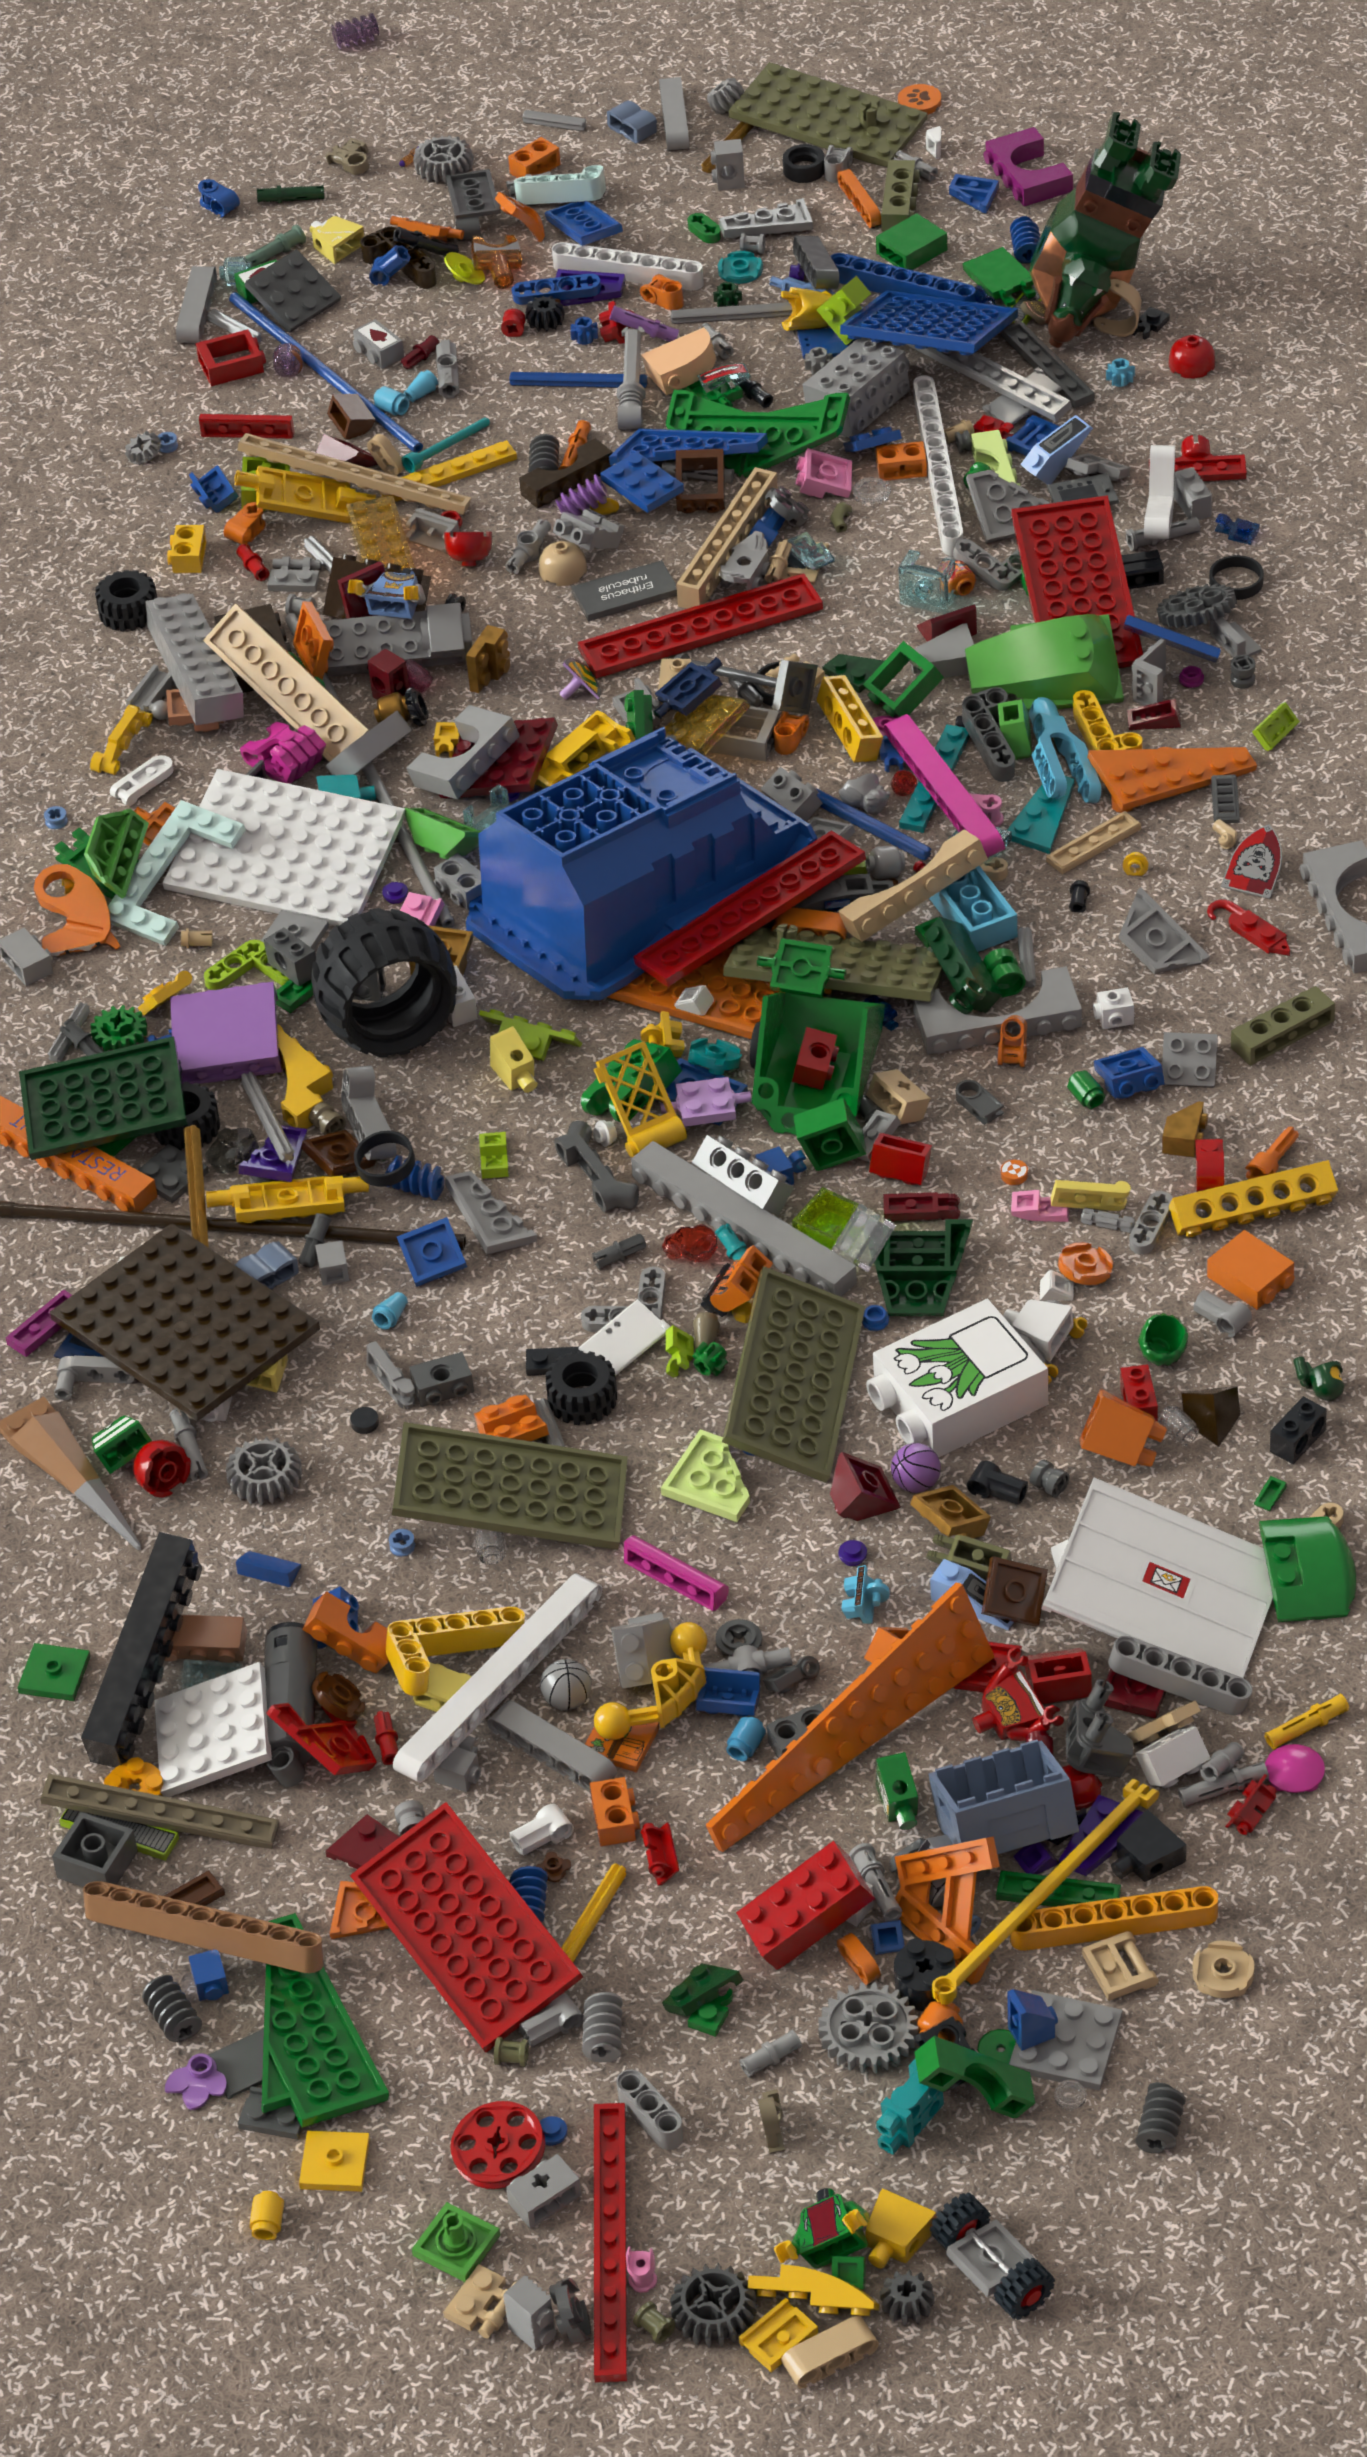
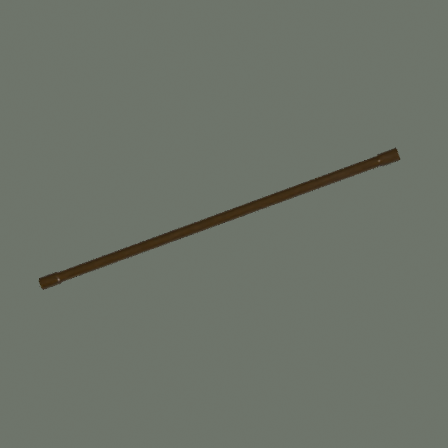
(13, 1209)

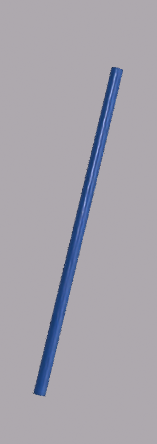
(324, 371)

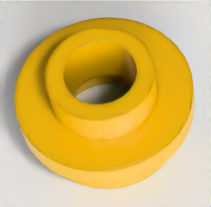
(1135, 858)

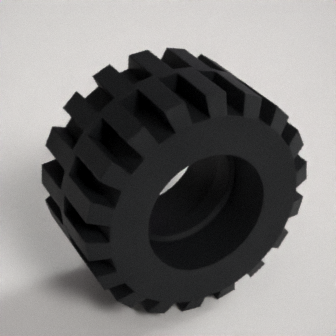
(123, 599)
(200, 1111)
(581, 1403)

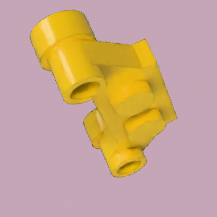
(120, 739)

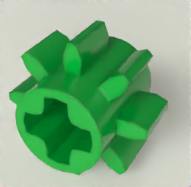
(710, 1358)

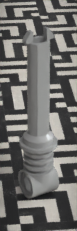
(631, 392)

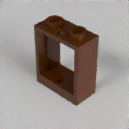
(701, 460)

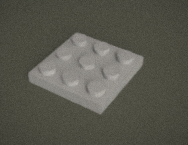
(1080, 2044)

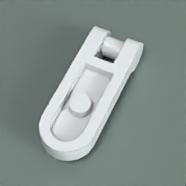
(142, 779)

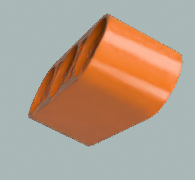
(812, 920)

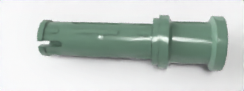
(282, 243)

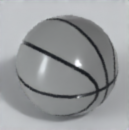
(565, 1684)

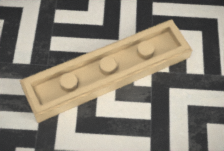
(1093, 842)

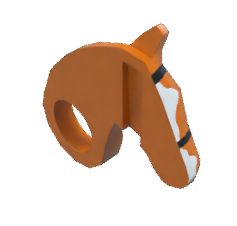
(85, 910)

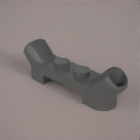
(607, 1191)

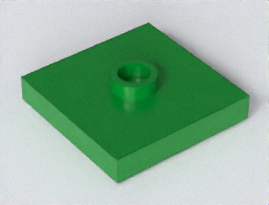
(54, 1672)

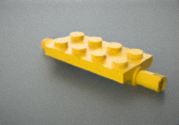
(301, 493)
(287, 1199)

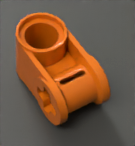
(663, 293)
(245, 524)
(789, 732)
(1013, 1043)

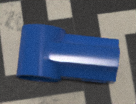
(387, 265)
(769, 525)

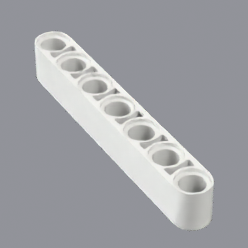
(635, 266)

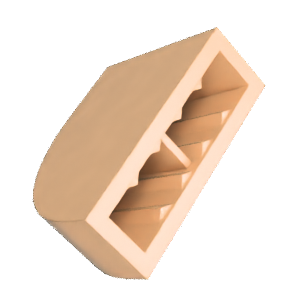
(680, 361)

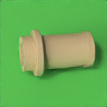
(964, 425)
(196, 938)

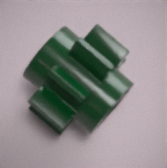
(727, 295)

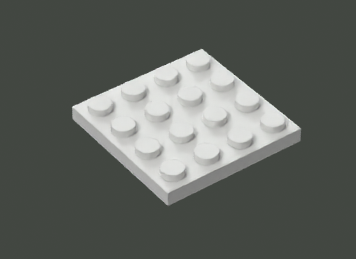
(212, 1729)

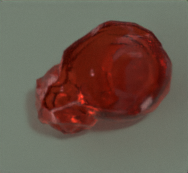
(692, 1243)

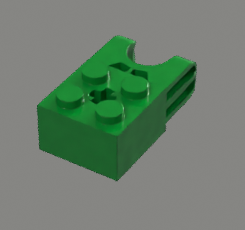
(596, 1097)

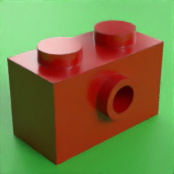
(900, 1159)

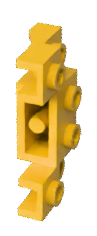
(581, 747)

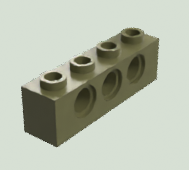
(899, 192)
(1282, 1025)

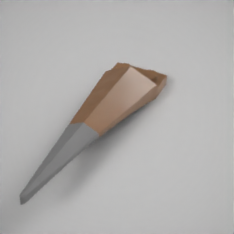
(47, 1441)

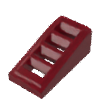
(1168, 718)

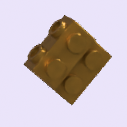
(488, 658)
(457, 943)
(952, 1512)

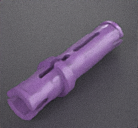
(650, 326)

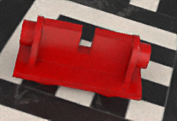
(1257, 1796)
(661, 1852)

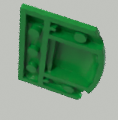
(1308, 1568)

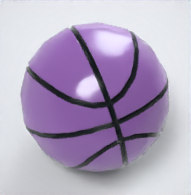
(915, 1467)

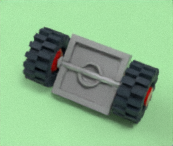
(991, 2256)

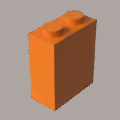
(1251, 1269)

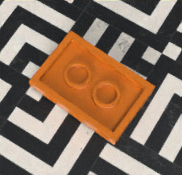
(312, 640)

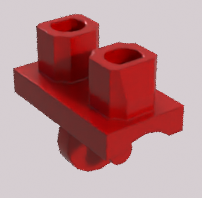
(610, 329)

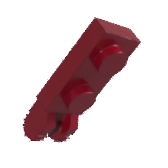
(921, 1206)

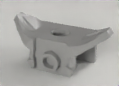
(751, 548)

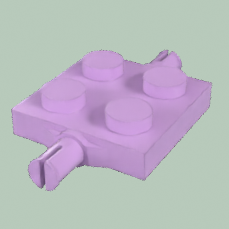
(706, 1101)

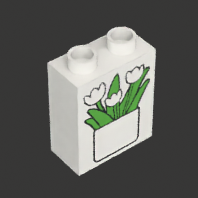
(958, 1379)

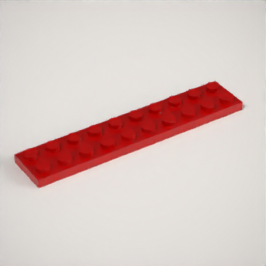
(700, 625)
(749, 908)

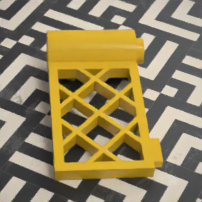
(662, 1129)

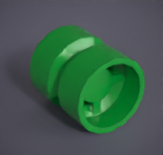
(1005, 971)

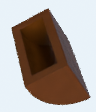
(350, 415)

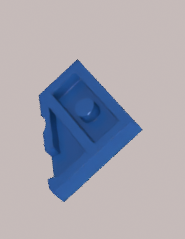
(974, 191)

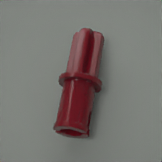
(420, 352)

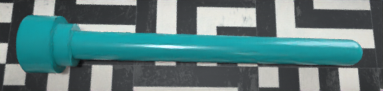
(414, 460)

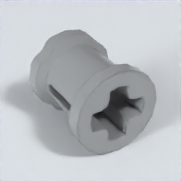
(760, 240)
(294, 603)

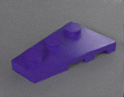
(611, 286)
(1098, 1812)

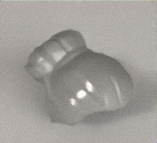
(865, 794)

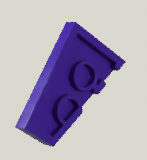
(266, 1162)

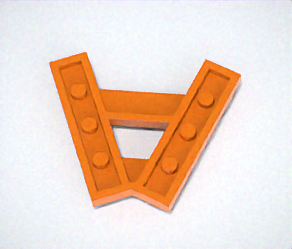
(959, 1866)

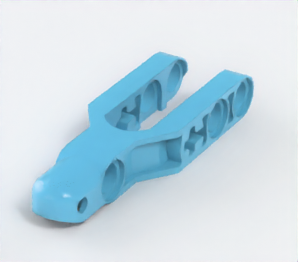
(1048, 725)

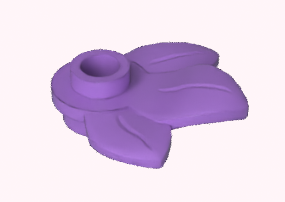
(196, 2084)

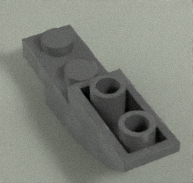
(844, 887)

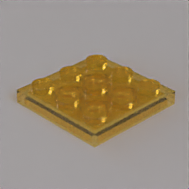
(707, 723)

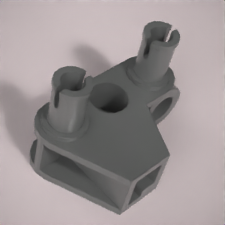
(1092, 1741)

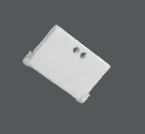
(625, 1343)

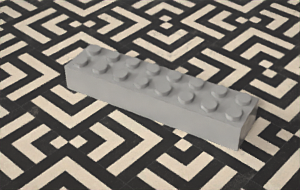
(198, 672)

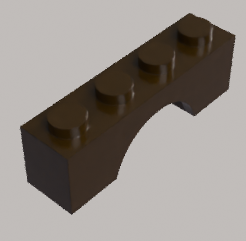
(544, 486)

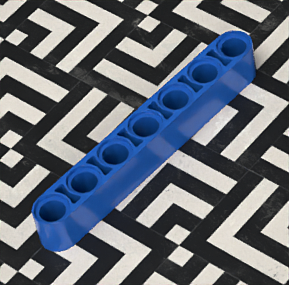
(882, 277)

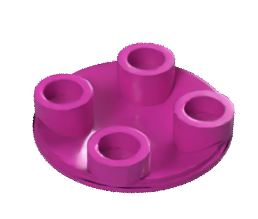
(1295, 1768)

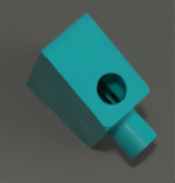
(345, 785)

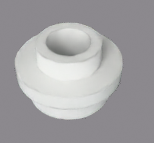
(605, 1133)

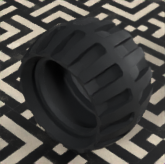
(404, 1017)

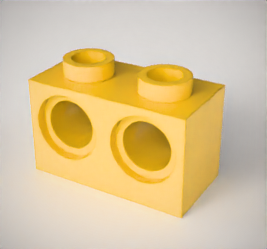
(187, 549)

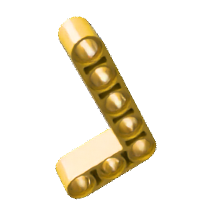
(416, 1639)

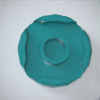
(745, 272)

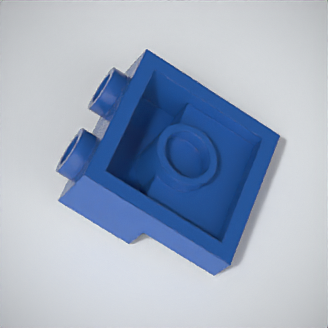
(1130, 1072)

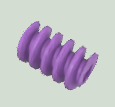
(584, 497)

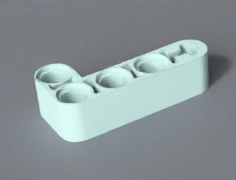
(561, 187)

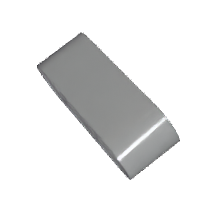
(645, 2098)

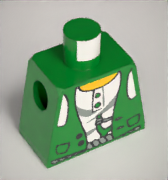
(897, 1790)

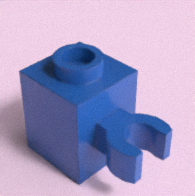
(786, 1165)

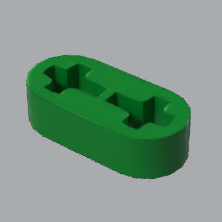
(708, 225)

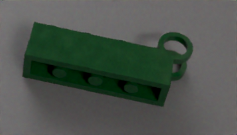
(962, 966)

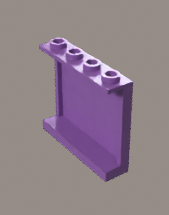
(226, 1033)

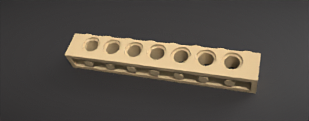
(733, 527)

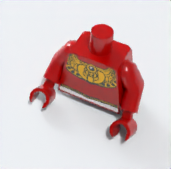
(1012, 1705)

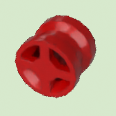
(511, 317)

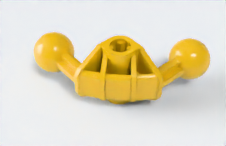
(674, 1684)

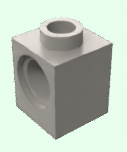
(332, 1263)

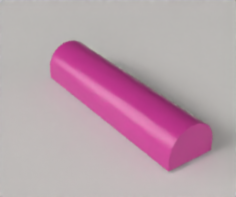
(674, 1573)

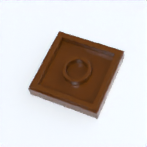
(335, 1153)
(1014, 1591)

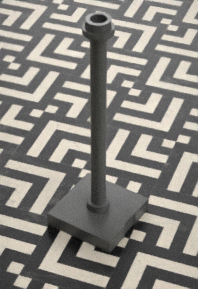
(792, 687)

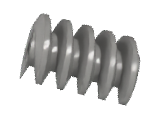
(602, 2027)

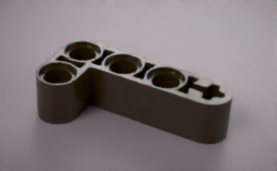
(418, 269)

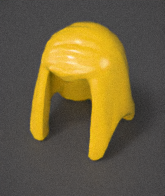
(804, 306)

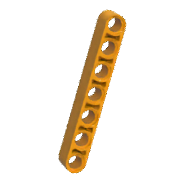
(1114, 1916)

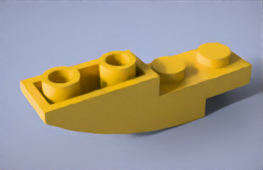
(826, 2290)

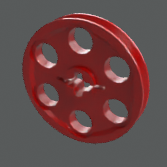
(488, 2136)

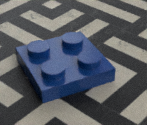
(878, 437)
(431, 1251)

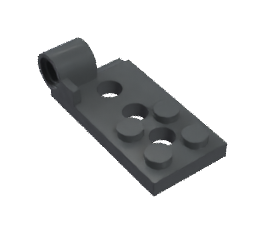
(471, 197)

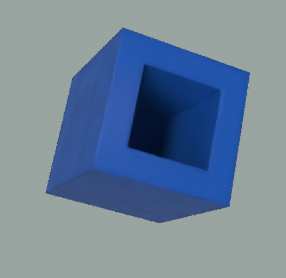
(208, 1975)

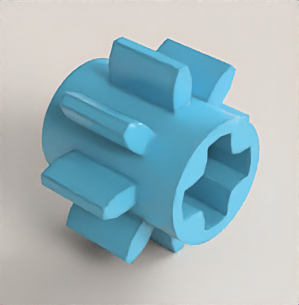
(1120, 372)

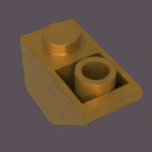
(1183, 1130)

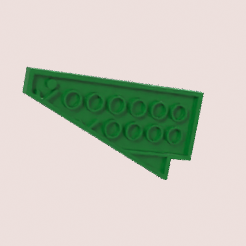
(313, 2048)

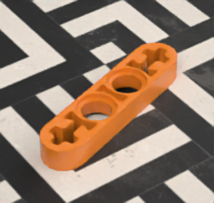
(860, 198)

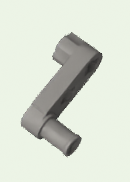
(87, 1370)

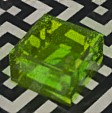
(825, 1217)

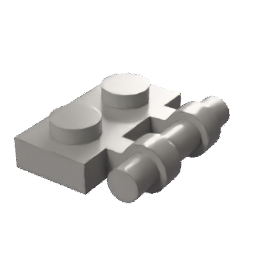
(294, 580)

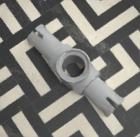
(528, 546)
(750, 1659)

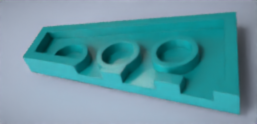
(1040, 819)

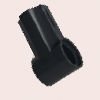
(989, 1480)

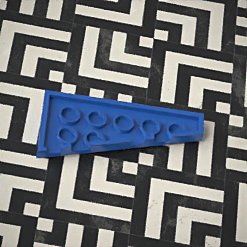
(663, 443)

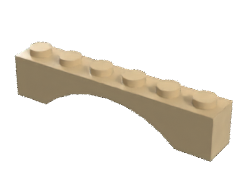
(876, 911)

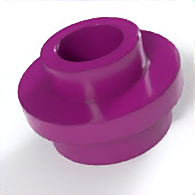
(1191, 677)

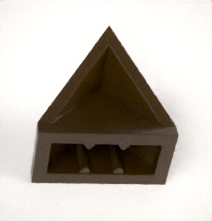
(1213, 1411)

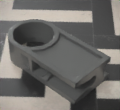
(982, 1105)

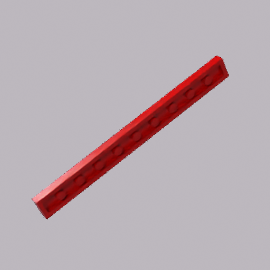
(610, 2243)

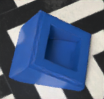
(887, 1937)

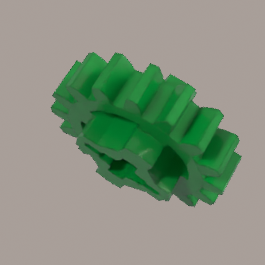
(119, 1028)

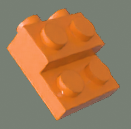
(512, 1419)

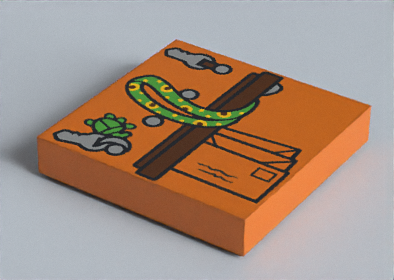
(629, 1750)

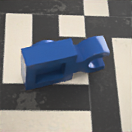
(890, 755)

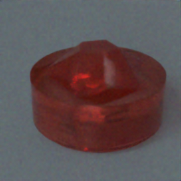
(903, 783)

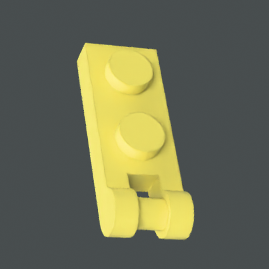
(1090, 1195)

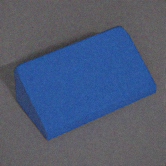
(267, 1568)

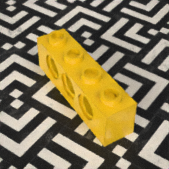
(849, 718)

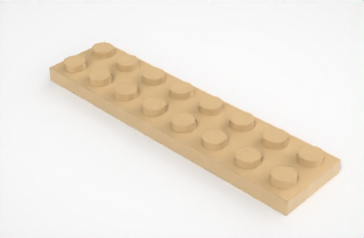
(283, 681)

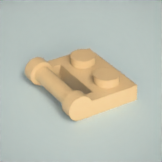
(1111, 1969)

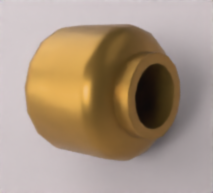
(389, 704)

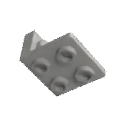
(1149, 674)
(1189, 1059)

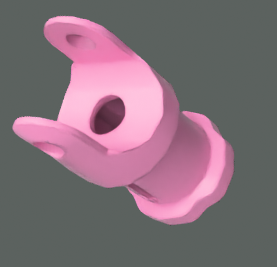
(641, 2270)

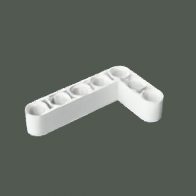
(1161, 492)

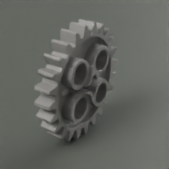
(868, 2027)

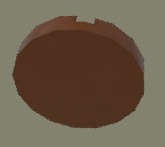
(338, 1696)

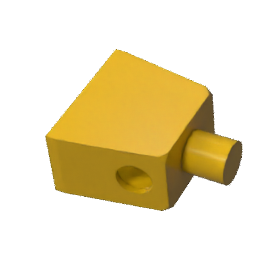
(897, 2228)

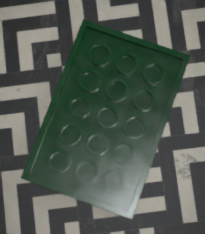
(102, 1098)

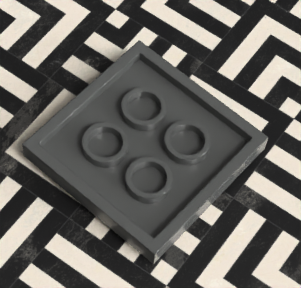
(292, 290)

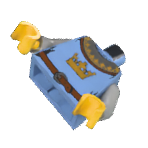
(391, 594)

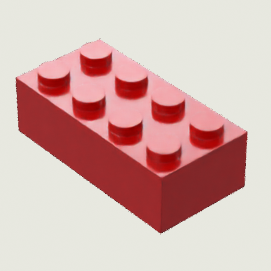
(805, 1905)

